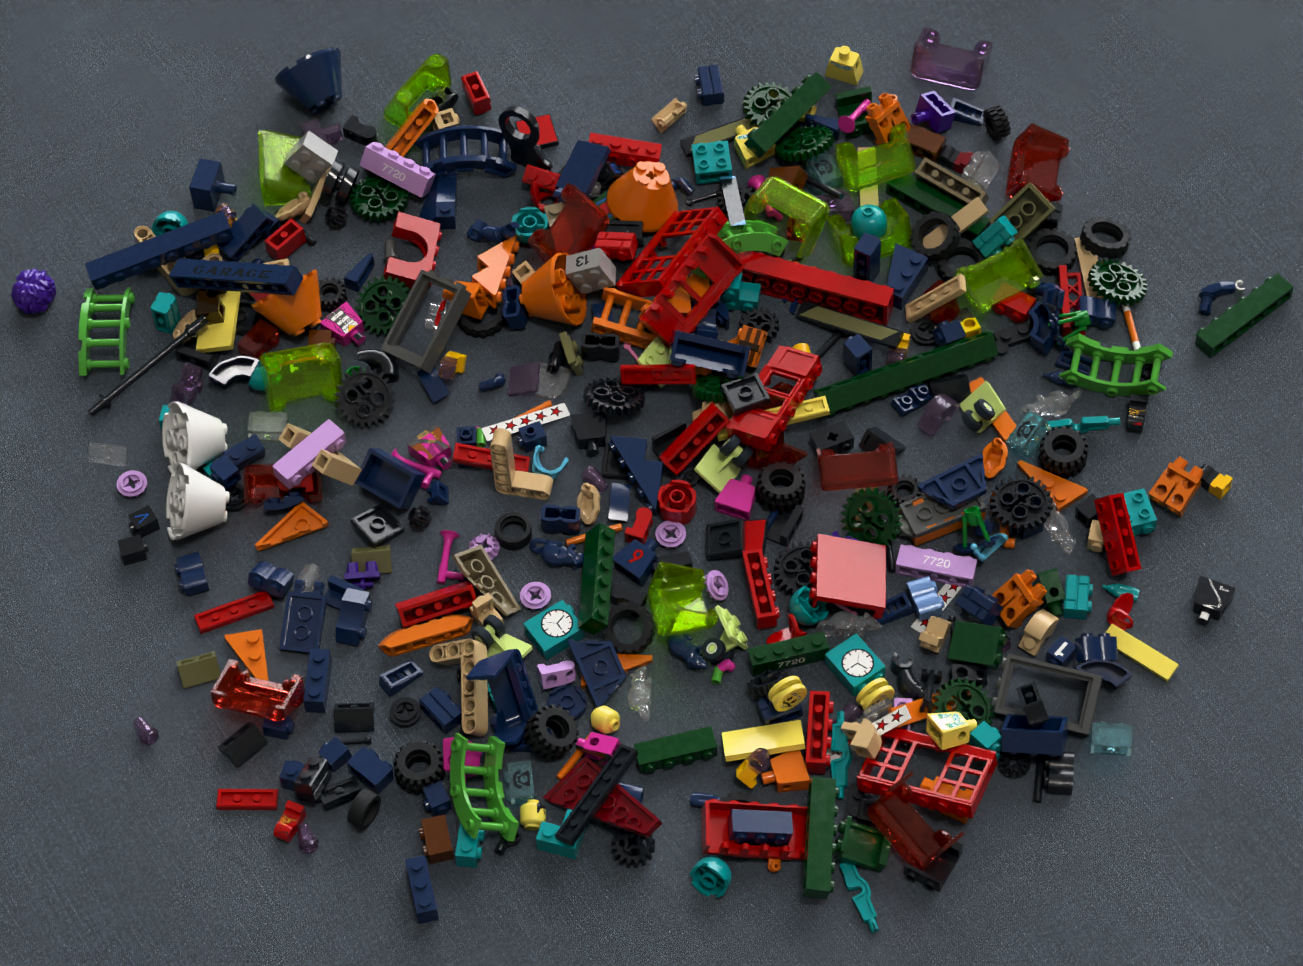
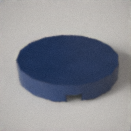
(569, 698)

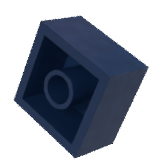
(208, 185)

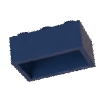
(389, 478)
(1043, 739)

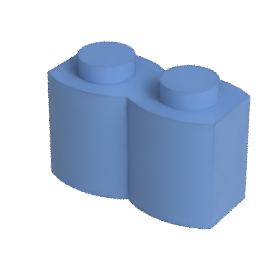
(924, 598)

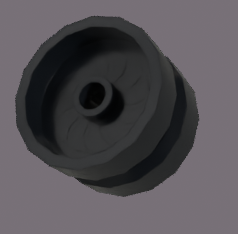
(338, 182)

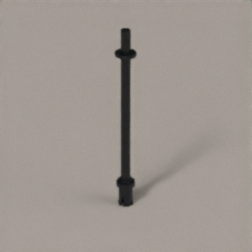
(190, 331)

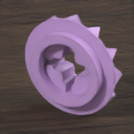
(137, 478)
(670, 527)
(492, 544)
(718, 579)
(535, 588)

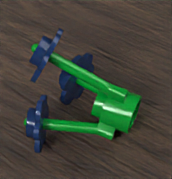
(1079, 318)
(983, 528)

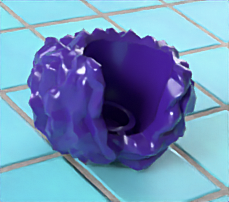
(33, 291)

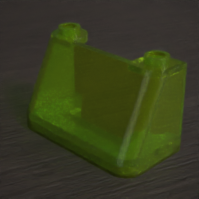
(430, 76)
(876, 163)
(278, 181)
(897, 231)
(1000, 276)
(300, 374)
(678, 600)

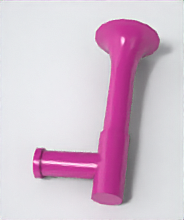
(847, 123)
(755, 182)
(429, 471)
(448, 537)

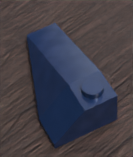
(442, 201)

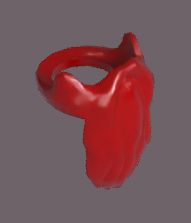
(536, 196)
(1119, 611)
(788, 633)

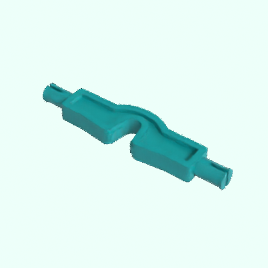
(1087, 423)
(840, 744)
(862, 900)

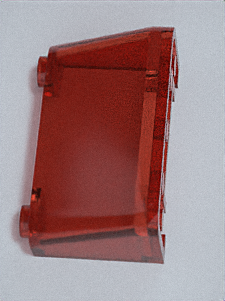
(1037, 160)
(573, 229)
(257, 697)

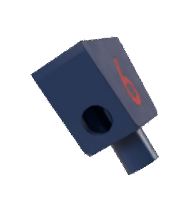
(637, 560)

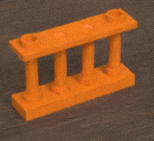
(627, 335)

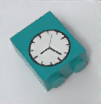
(553, 628)
(854, 664)

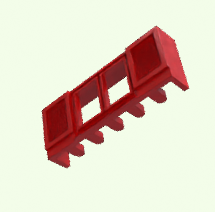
(718, 264)
(761, 427)
(716, 836)

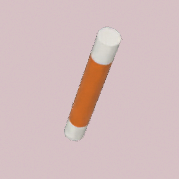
(1131, 327)

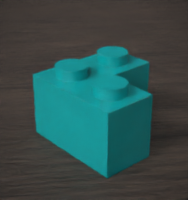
(742, 295)
(547, 842)

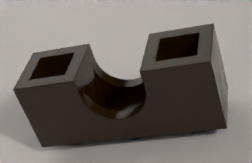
(210, 306)

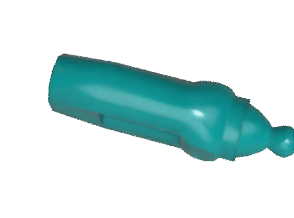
(1119, 589)

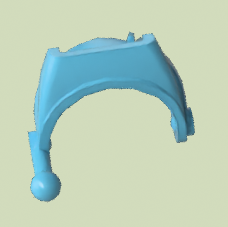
(538, 469)
(986, 552)

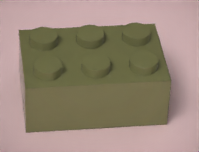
(1026, 211)

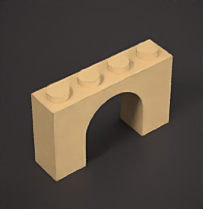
(329, 464)

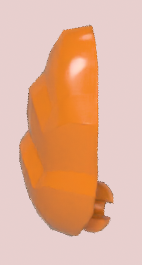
(994, 457)

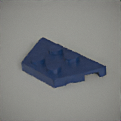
(957, 484)
(599, 668)

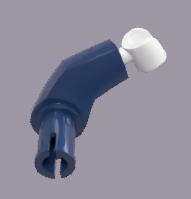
(1216, 290)

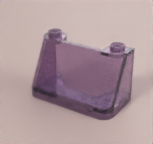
(948, 63)

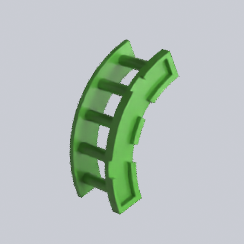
(750, 237)
(86, 324)
(1119, 355)
(502, 817)

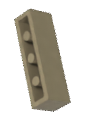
(949, 183)

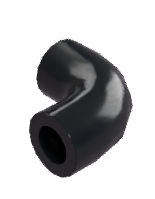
(381, 361)

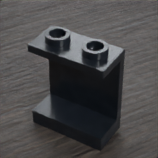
(936, 873)

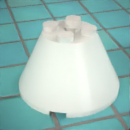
(191, 436)
(193, 502)

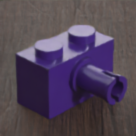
(934, 112)

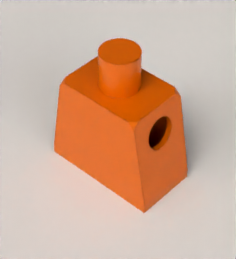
(477, 302)
(787, 772)

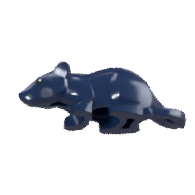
(555, 554)
(682, 647)

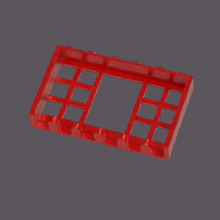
(710, 221)
(924, 797)

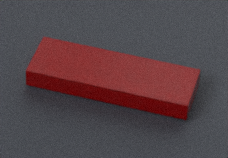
(247, 799)

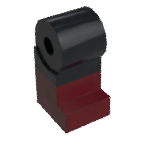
(954, 159)

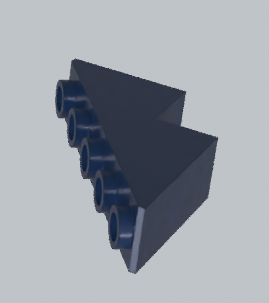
(642, 472)

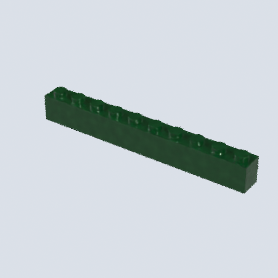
(909, 372)

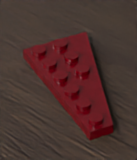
(618, 809)

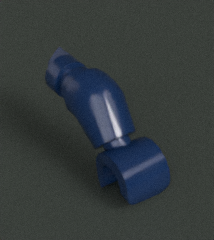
(491, 233)
(1051, 293)

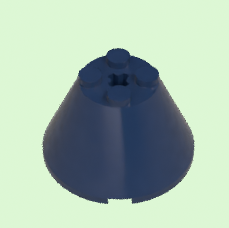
(314, 80)

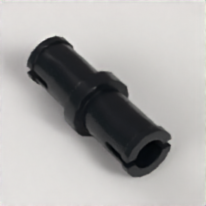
(556, 358)

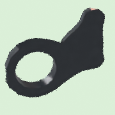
(523, 146)

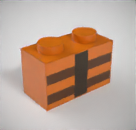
(756, 340)

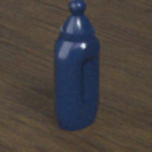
(1054, 376)
(698, 799)

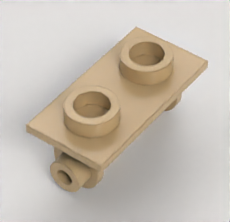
(669, 115)

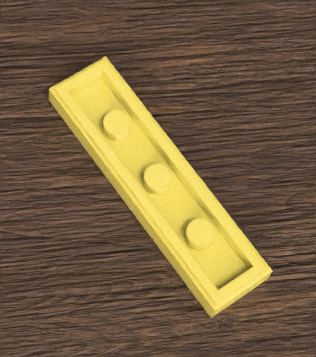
(1143, 654)

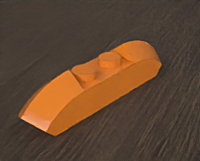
(413, 127)
(426, 634)

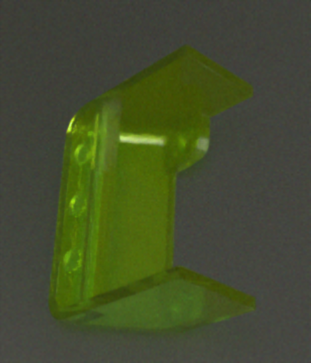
(805, 208)

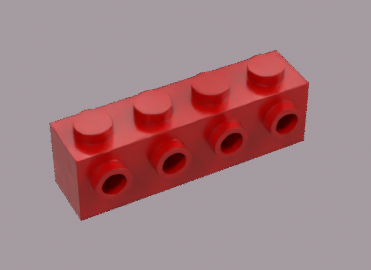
(628, 151)
(694, 438)
(1117, 534)
(759, 588)
(436, 603)
(817, 732)

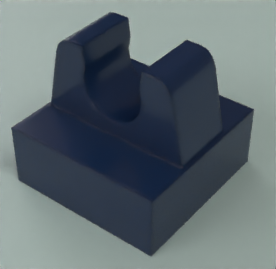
(439, 493)

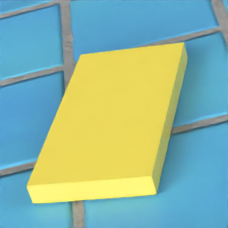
(221, 335)
(774, 737)

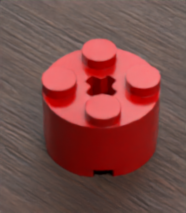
(677, 502)

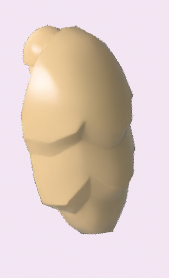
(293, 207)
(180, 328)
(589, 503)

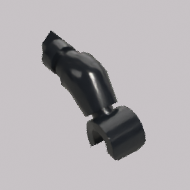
(907, 683)

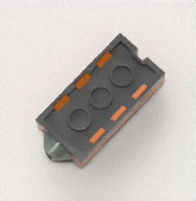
(929, 519)

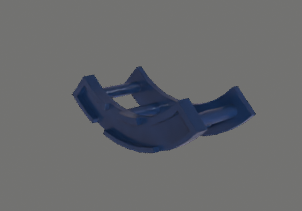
(465, 162)

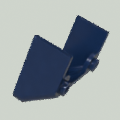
(708, 353)
(510, 693)

